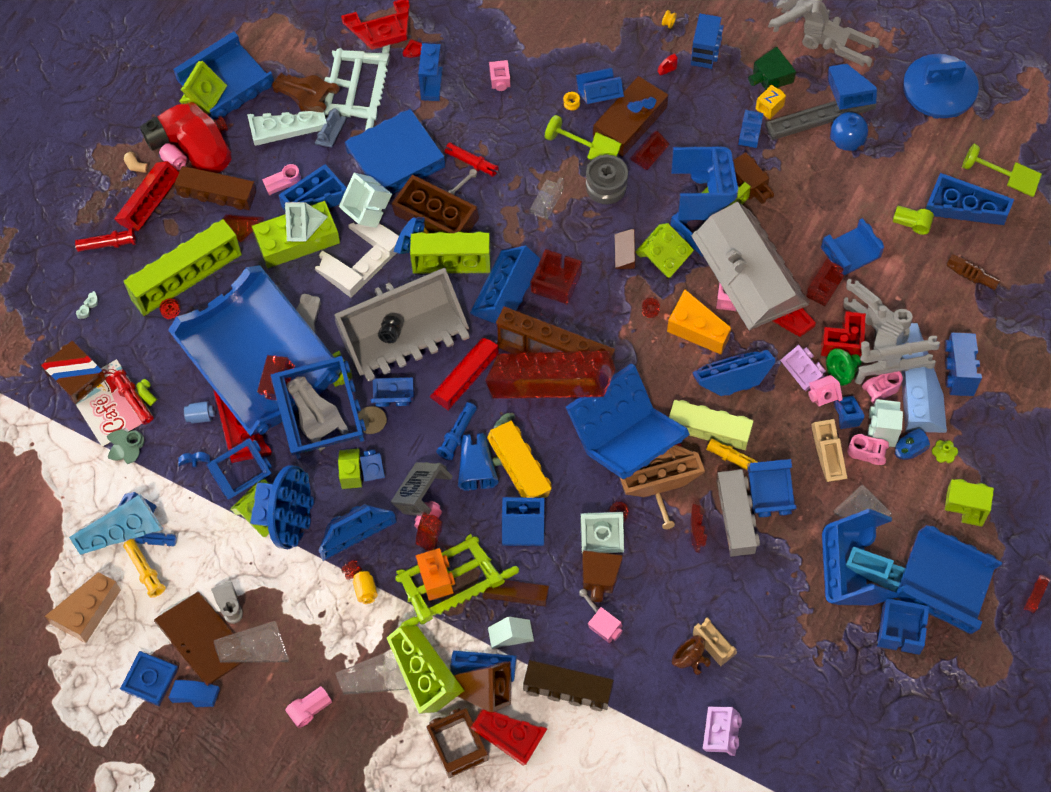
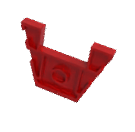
(382, 30)

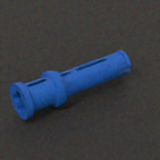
(453, 438)

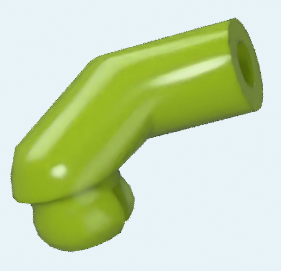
(146, 395)

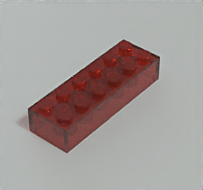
(551, 374)

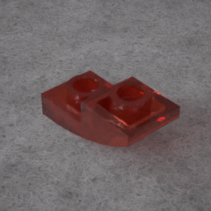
(696, 529)
(428, 532)

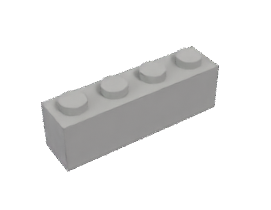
(736, 513)

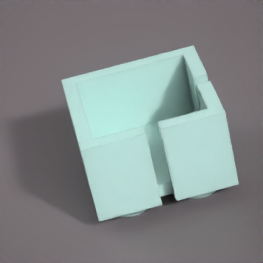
(365, 200)

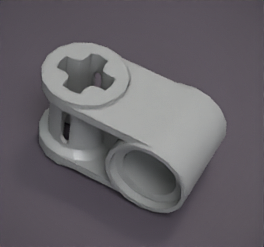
(227, 600)

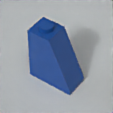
(850, 87)

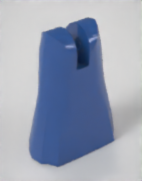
(476, 464)

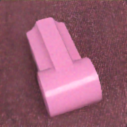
(282, 179)
(304, 709)

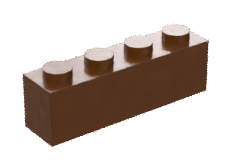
(215, 188)

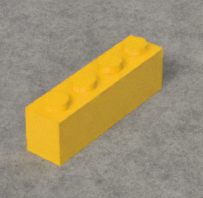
(519, 462)

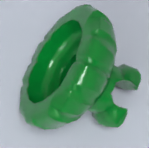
(842, 365)

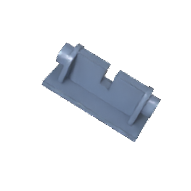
(330, 131)

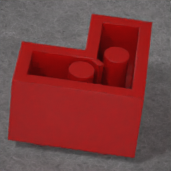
(847, 338)

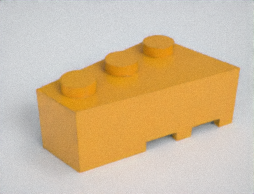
(698, 324)

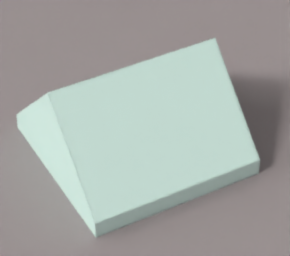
(602, 532)

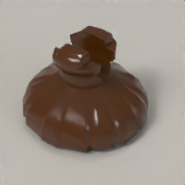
(691, 654)

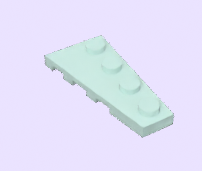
(279, 127)

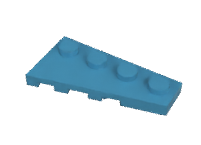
(121, 524)

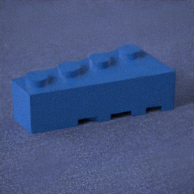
(968, 202)

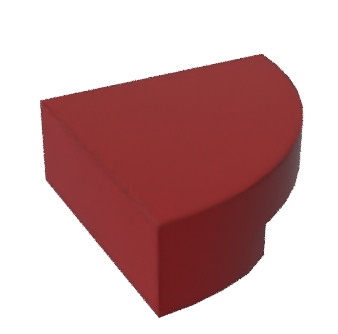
(412, 49)
(668, 65)

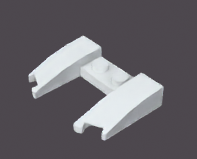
(353, 279)

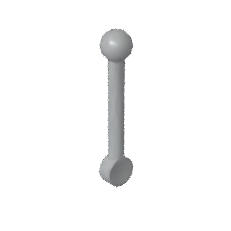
(472, 173)
(583, 593)

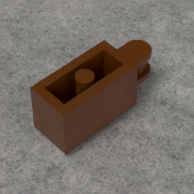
(749, 172)

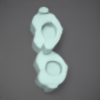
(90, 302)

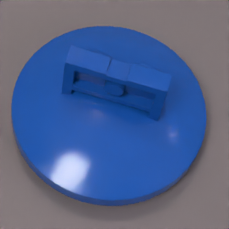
(940, 86)
(283, 506)

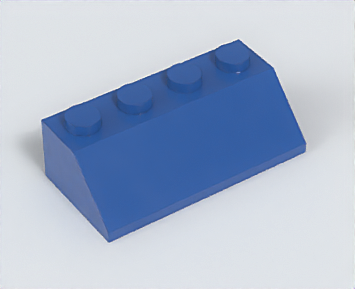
(506, 283)

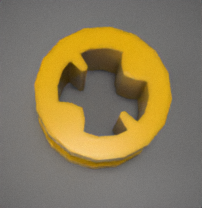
(669, 19)
(571, 106)

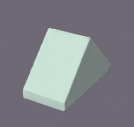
(510, 632)

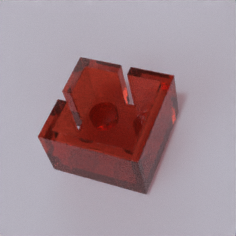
(555, 281)

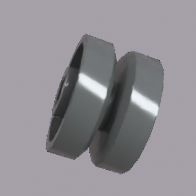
(606, 179)

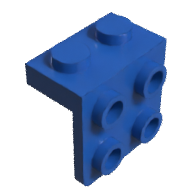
(393, 390)

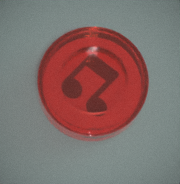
(169, 308)

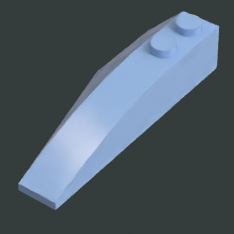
(922, 393)

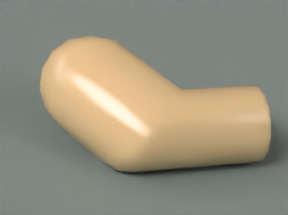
(133, 164)

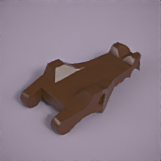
(306, 91)

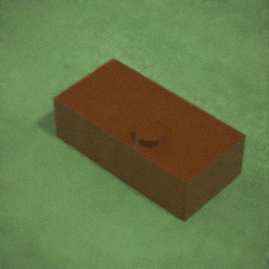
(628, 126)
(440, 208)

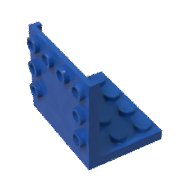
(623, 426)

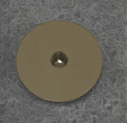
(373, 418)

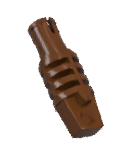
(972, 272)

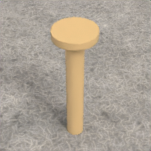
(668, 524)

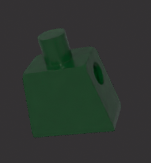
(772, 70)

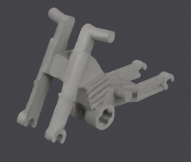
(821, 30)
(890, 333)

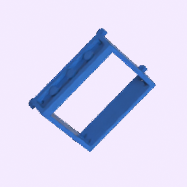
(287, 414)

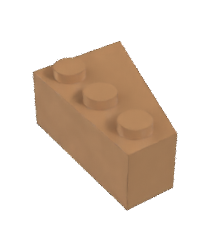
(85, 607)

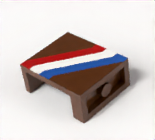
(73, 371)

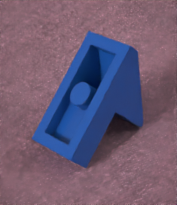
(849, 412)

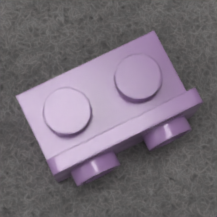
(802, 367)
(722, 730)

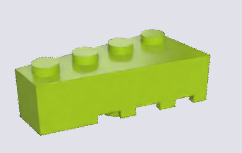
(423, 670)

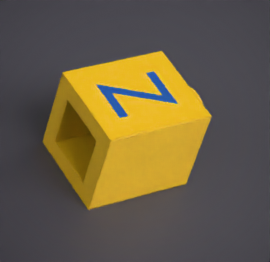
(770, 101)

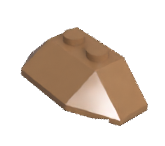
(664, 473)

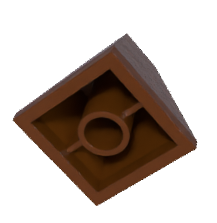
(487, 686)

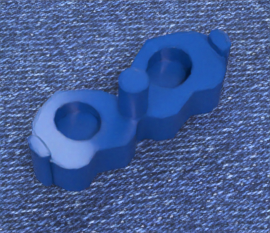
(637, 106)
(189, 457)

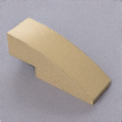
(829, 450)

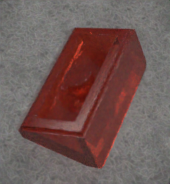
(650, 150)

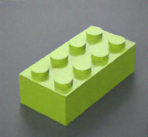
(273, 242)
(453, 251)

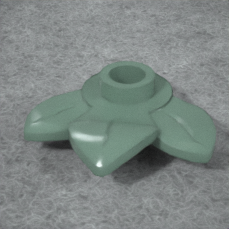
(122, 445)

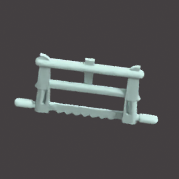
(358, 57)

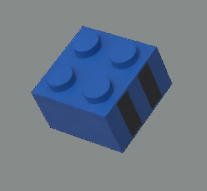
(707, 41)

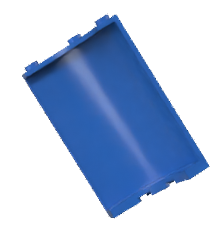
(235, 337)

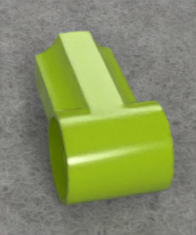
(918, 220)

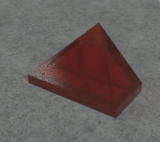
(242, 224)

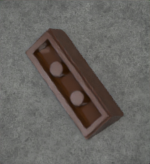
(519, 592)

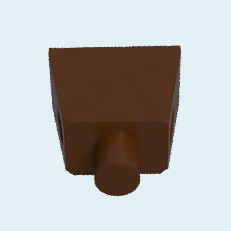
(600, 573)

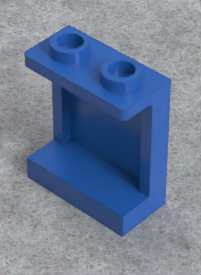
(771, 487)

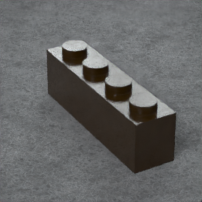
(567, 685)

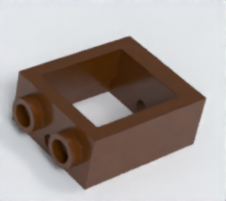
(466, 762)

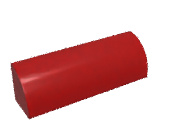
(147, 196)
(465, 373)

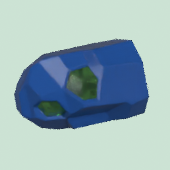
(912, 445)

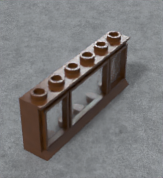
(529, 335)

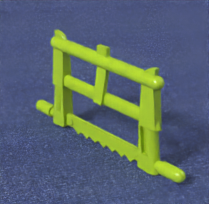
(493, 580)

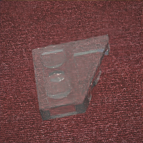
(860, 501)

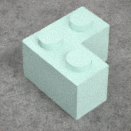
(885, 421)

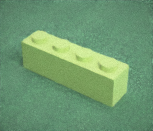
(712, 424)

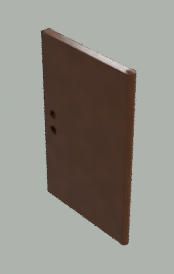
(196, 627)

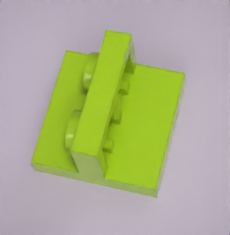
(202, 88)

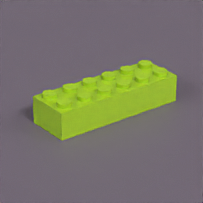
(183, 267)

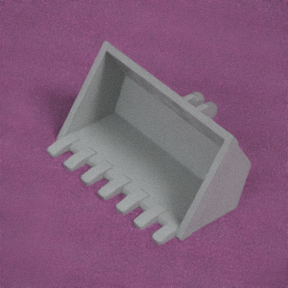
(748, 266)

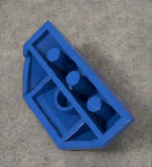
(735, 372)
(353, 528)

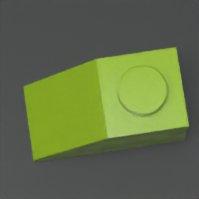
(350, 468)

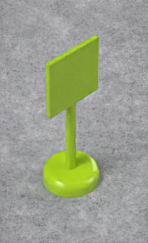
(600, 146)
(1020, 178)

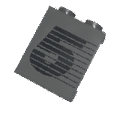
(416, 485)

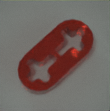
(1037, 593)

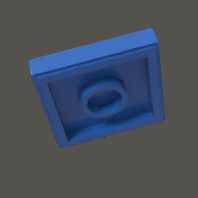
(149, 678)

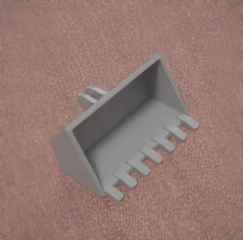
(427, 316)

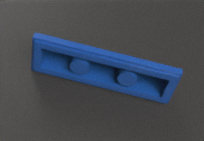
(466, 661)

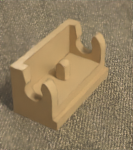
(715, 643)

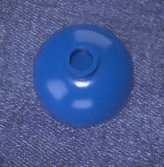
(849, 131)

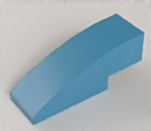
(875, 568)

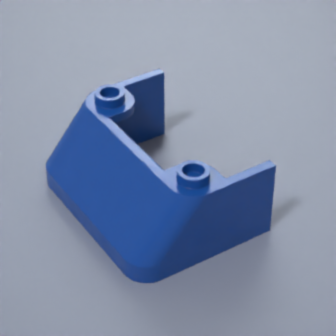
(707, 166)
(838, 540)

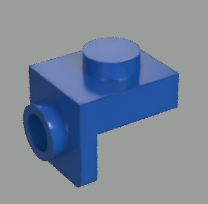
(371, 465)

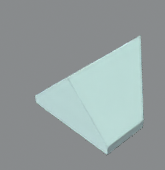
(302, 220)

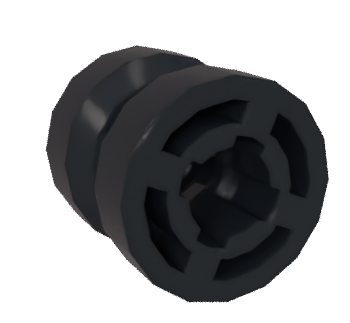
(389, 329)

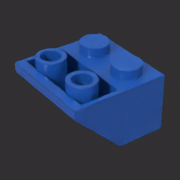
(522, 521)

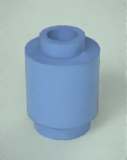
(199, 412)

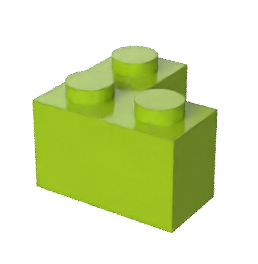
(970, 500)

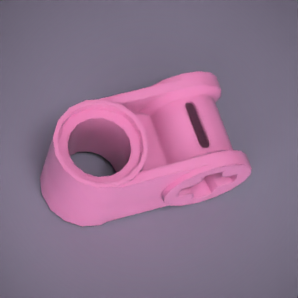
(881, 388)
(869, 450)

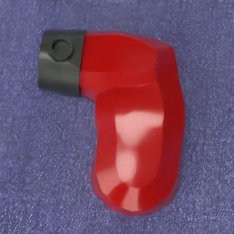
(193, 132)

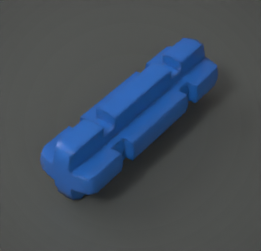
(157, 539)

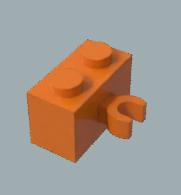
(434, 574)

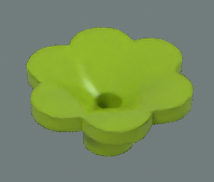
(944, 451)

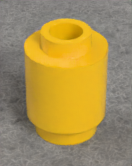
(364, 587)

